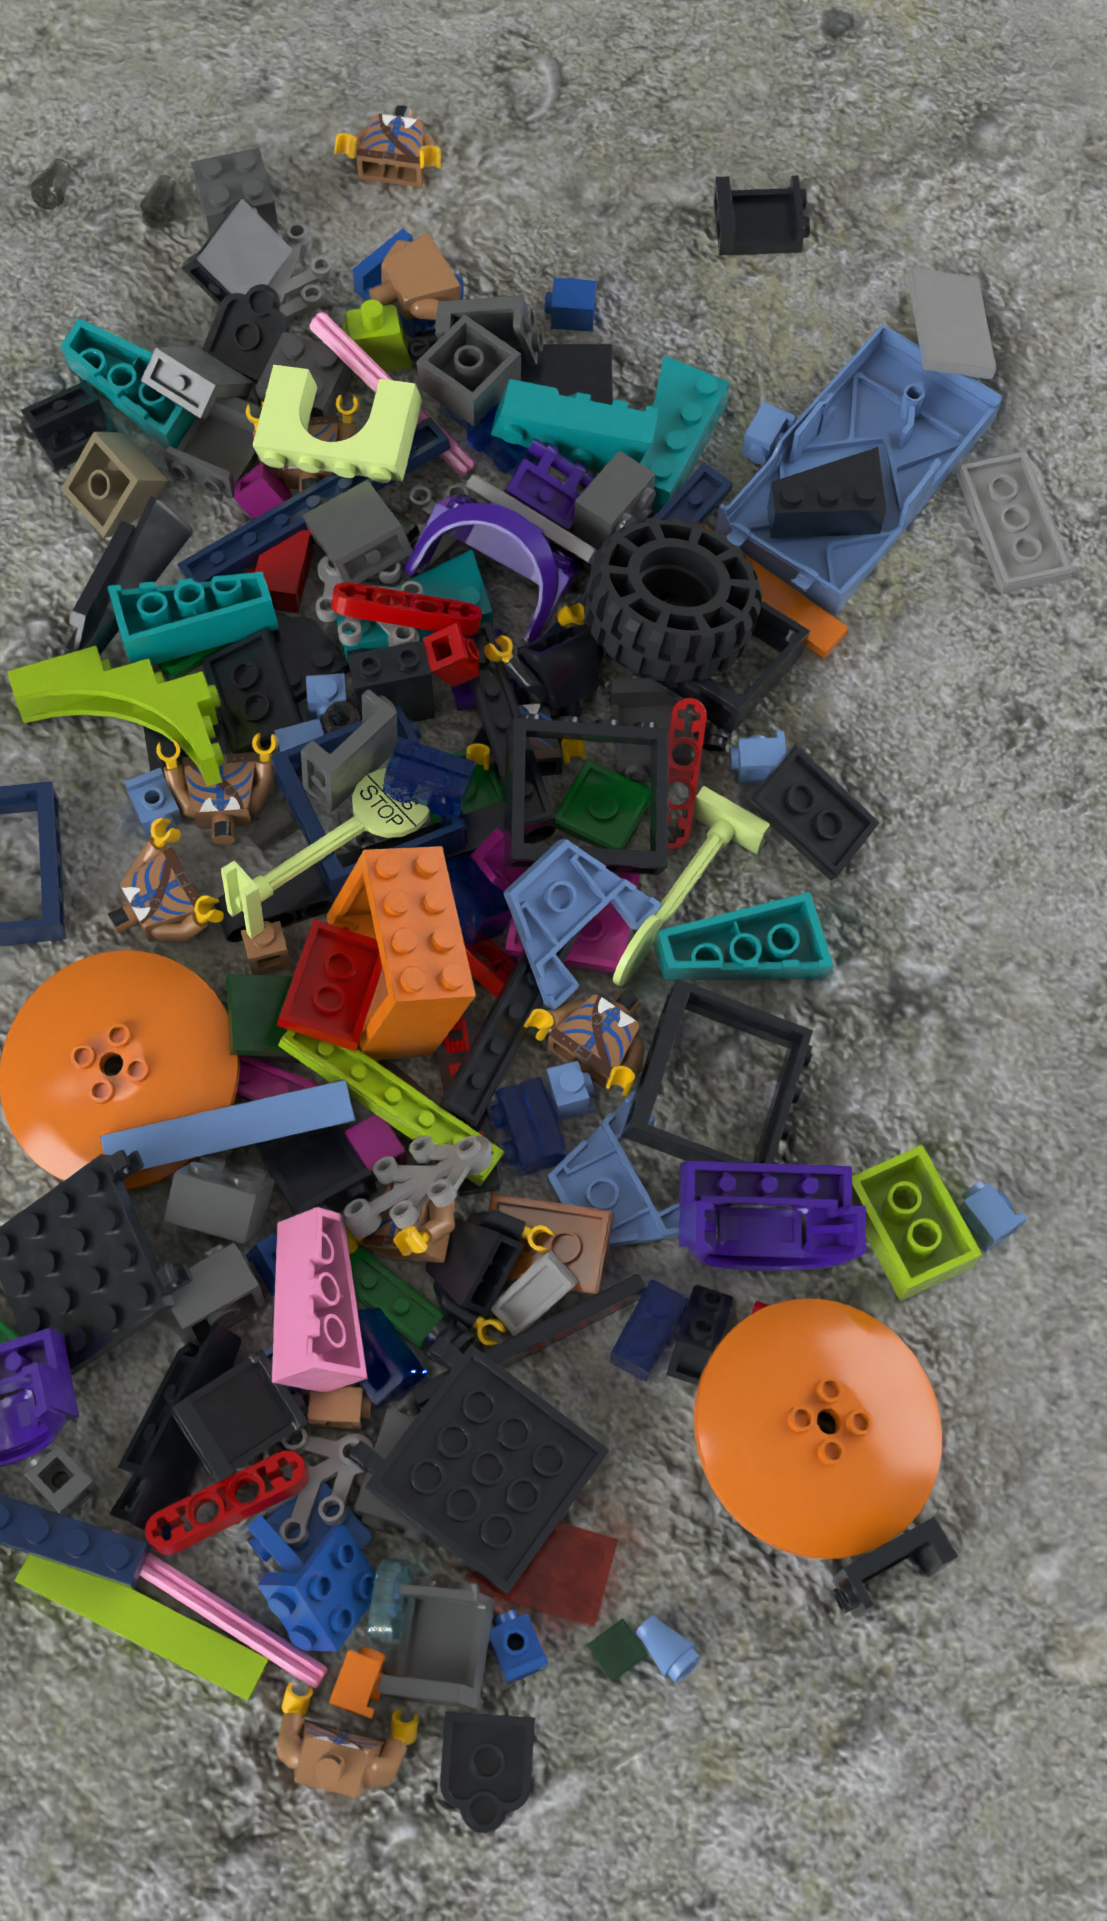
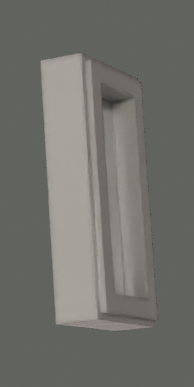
(533, 1293)

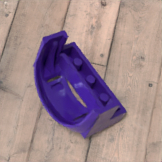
(508, 540)
(769, 1236)
(48, 1398)

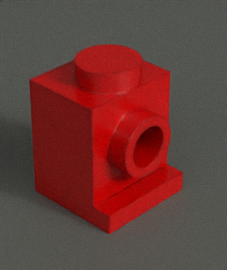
(459, 655)

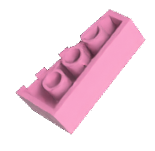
(315, 1305)

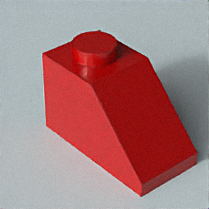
(287, 570)

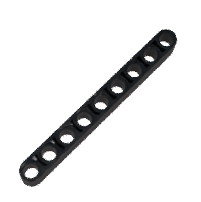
(310, 896)

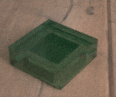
(617, 1650)

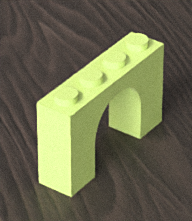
(375, 451)

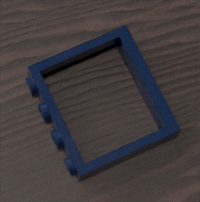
(288, 770)
(44, 799)

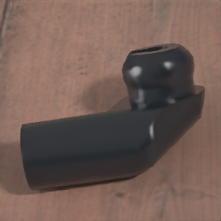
(421, 344)

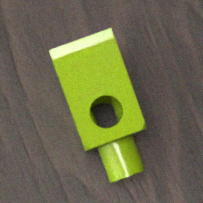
(379, 334)

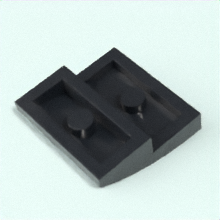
(66, 423)

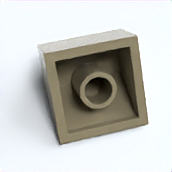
(112, 481)

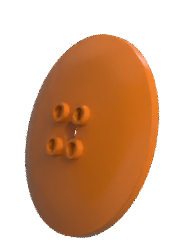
(105, 1006)
(772, 1461)

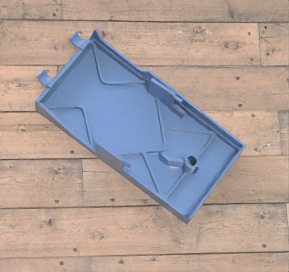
(878, 400)

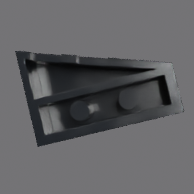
(830, 499)

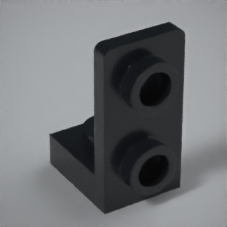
(699, 1333)

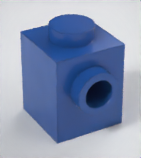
(571, 304)

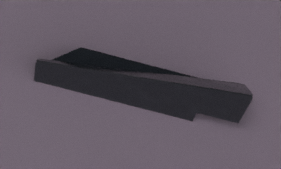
(129, 559)
(159, 1450)

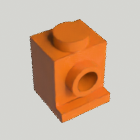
(359, 1683)

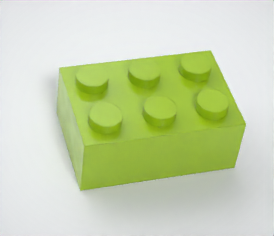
(913, 1223)

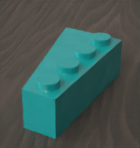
(116, 372)
(688, 414)
(573, 424)
(453, 580)
(190, 616)
(751, 943)

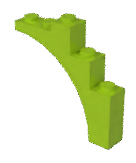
(89, 686)

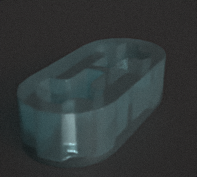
(388, 1606)

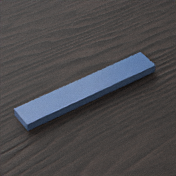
(235, 1125)

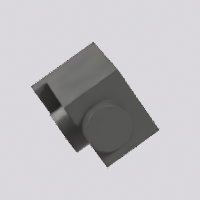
(47, 1467)

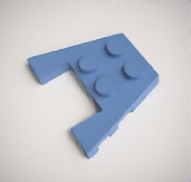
(557, 901)
(603, 1178)

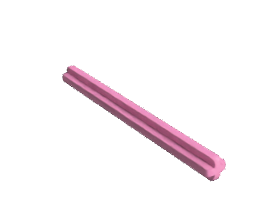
(371, 372)
(233, 1621)

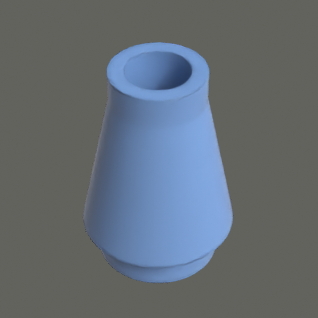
(670, 1650)

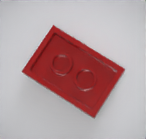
(332, 985)

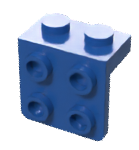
(269, 1544)
(326, 1595)

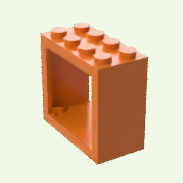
(425, 978)

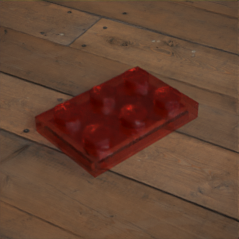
(563, 1577)

